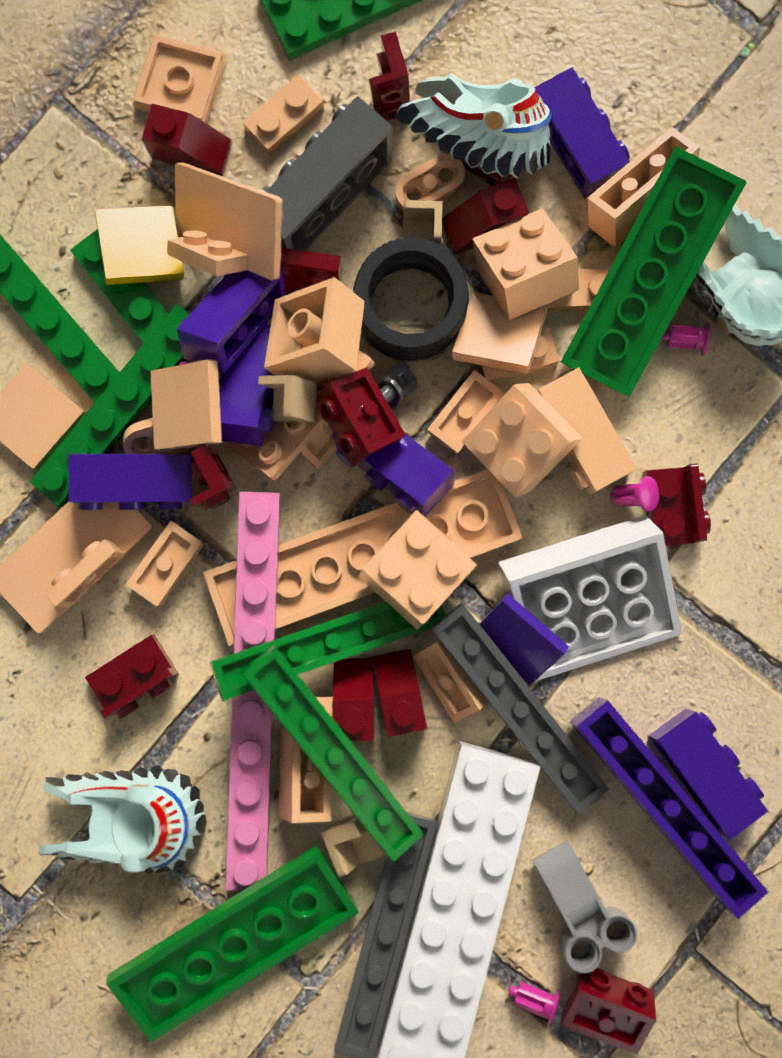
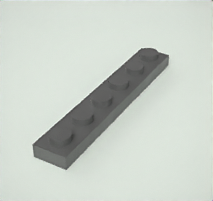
(519, 708)
(383, 946)

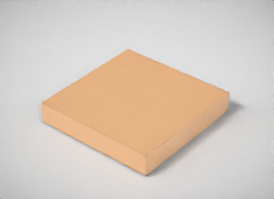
(179, 77)
(493, 340)
(186, 405)
(35, 416)

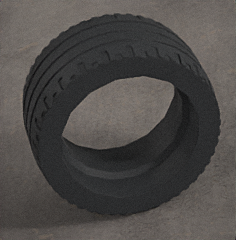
(427, 257)

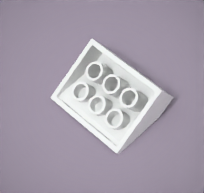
(598, 591)

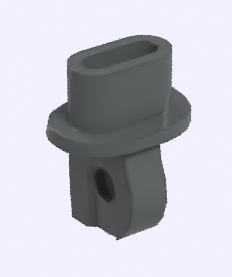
(397, 384)

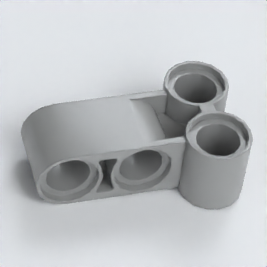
(581, 909)

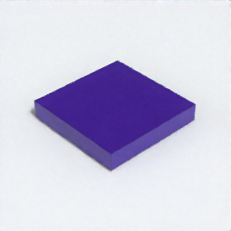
(523, 639)

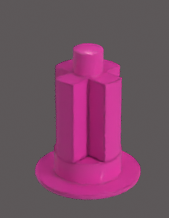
(688, 337)
(642, 494)
(535, 1000)

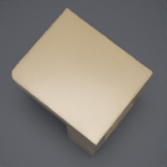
(423, 220)
(292, 399)
(350, 844)

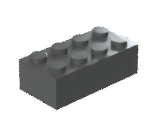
(331, 172)

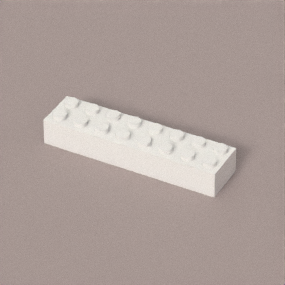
(459, 905)

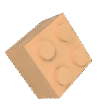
(526, 264)
(315, 332)
(521, 439)
(416, 570)

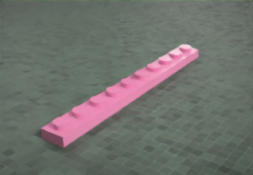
(250, 715)

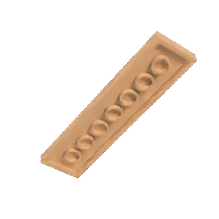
(325, 566)

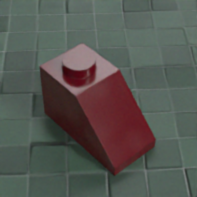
(183, 138)
(483, 213)
(399, 693)
(354, 698)

